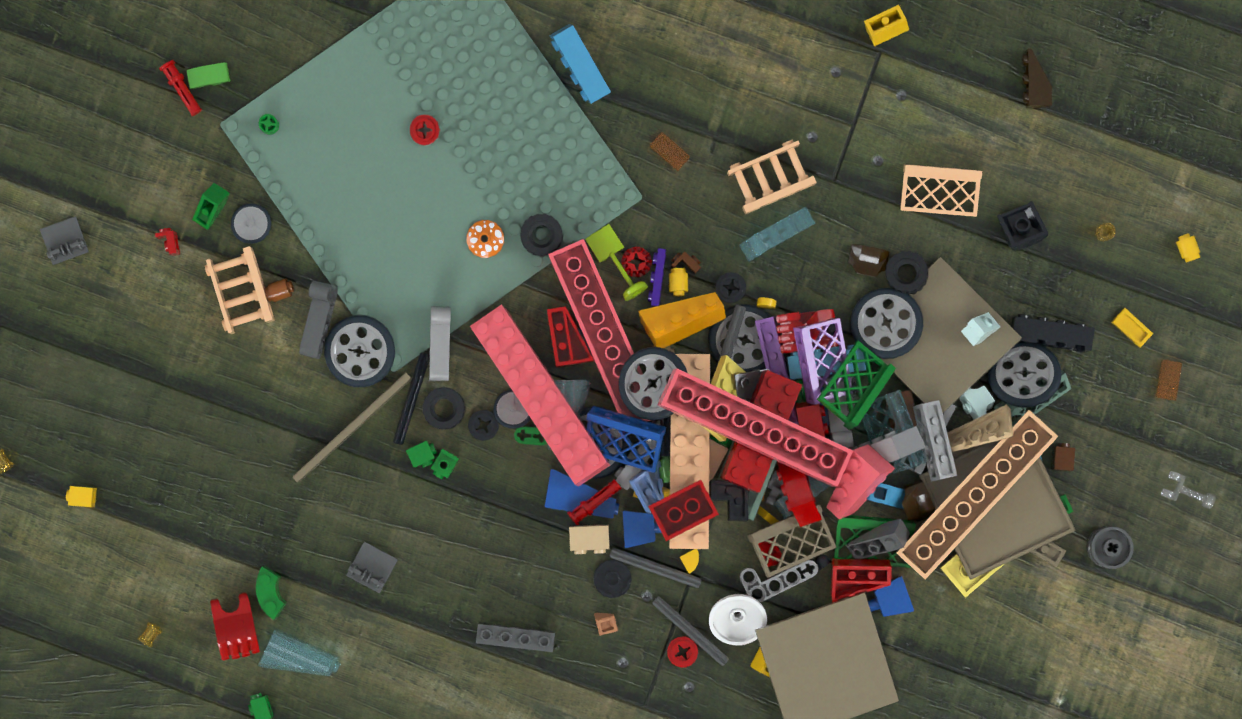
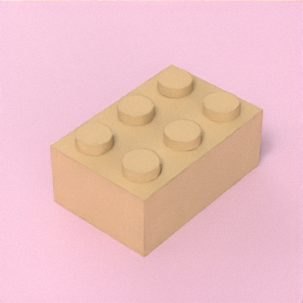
(589, 538)

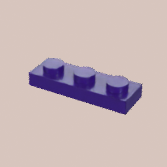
(657, 277)

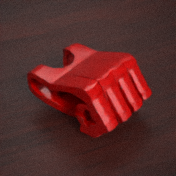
(792, 320)
(235, 630)

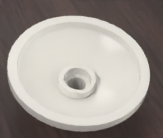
(733, 627)

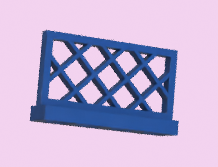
(631, 426)

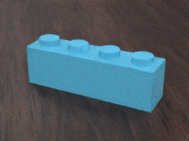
(794, 369)

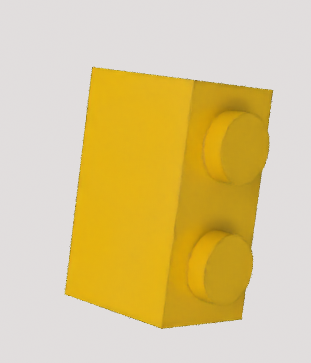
(886, 25)

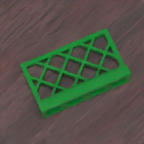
(866, 397)
(867, 523)

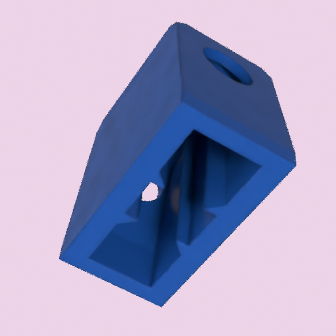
(639, 528)
(892, 599)

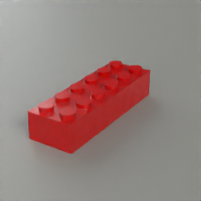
(746, 466)

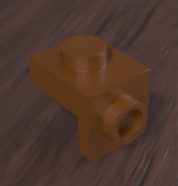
(691, 262)

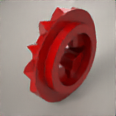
(418, 123)
(643, 255)
(680, 661)

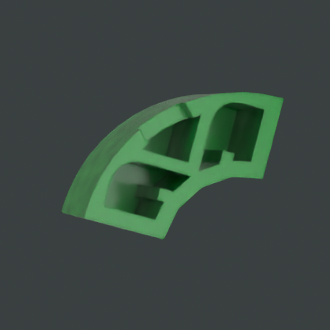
(268, 592)

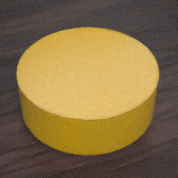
(766, 303)

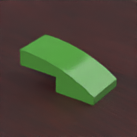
(208, 75)

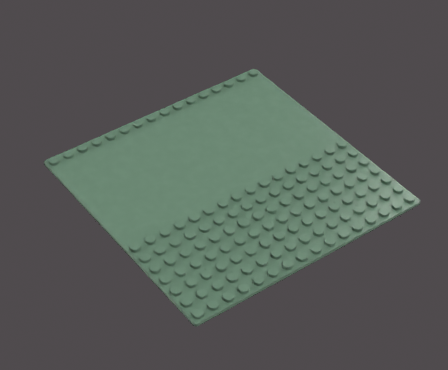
(396, 214)

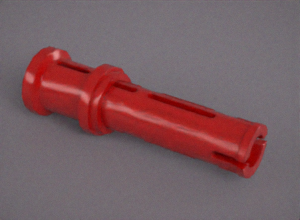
(176, 80)
(586, 507)

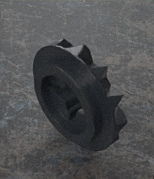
(725, 280)
(474, 423)

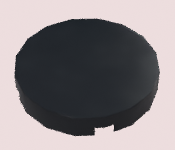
(612, 578)

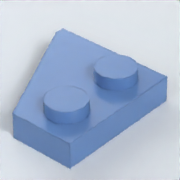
(648, 487)

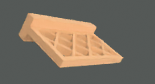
(941, 173)

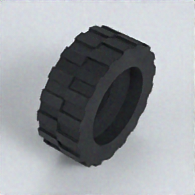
(541, 220)
(907, 258)
(458, 408)

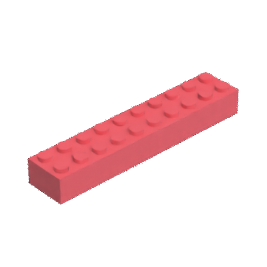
(596, 318)
(540, 395)
(755, 427)

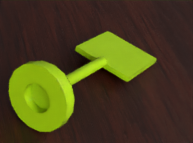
(604, 245)

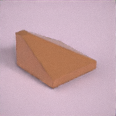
(605, 623)

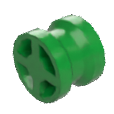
(264, 124)

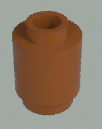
(279, 290)

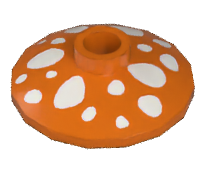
(495, 239)

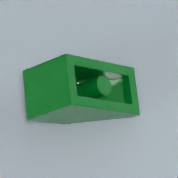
(210, 205)

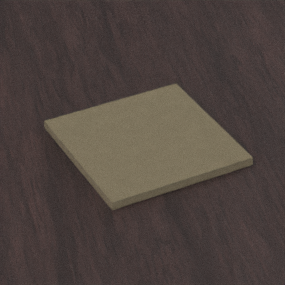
(943, 359)
(1017, 524)
(827, 662)

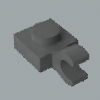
(775, 486)

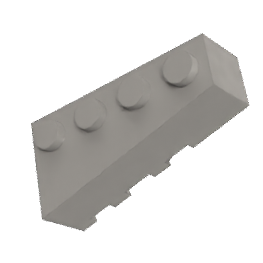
(897, 445)

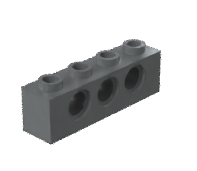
(515, 637)

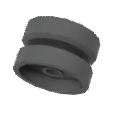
(1121, 547)

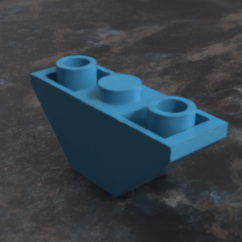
(888, 495)

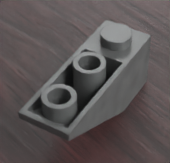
(880, 540)

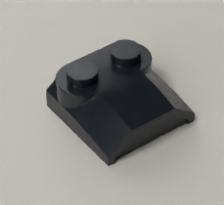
(1023, 226)

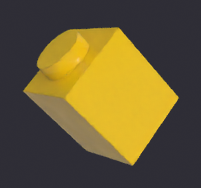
(81, 496)

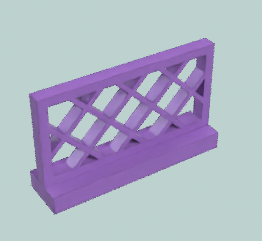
(807, 360)

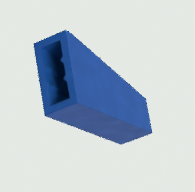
(566, 496)

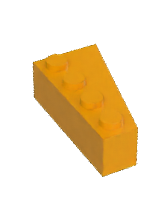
(681, 319)

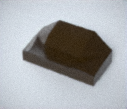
(868, 260)
(917, 502)

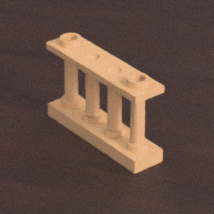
(769, 195)
(258, 294)

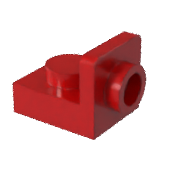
(171, 244)

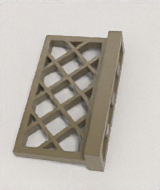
(781, 528)

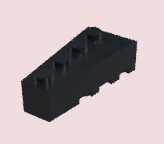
(1054, 334)

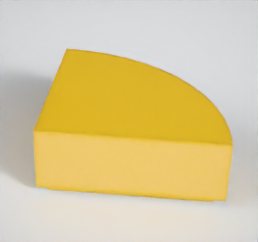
(767, 516)
(690, 560)

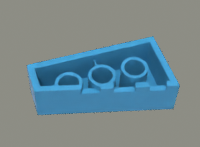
(580, 63)

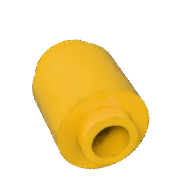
(1188, 247)
(678, 282)

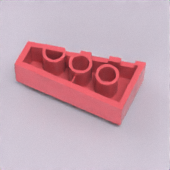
(861, 477)

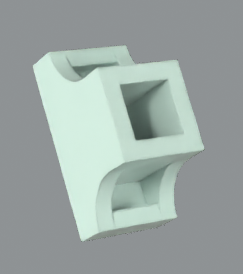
(980, 328)
(977, 402)

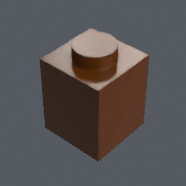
(1063, 457)

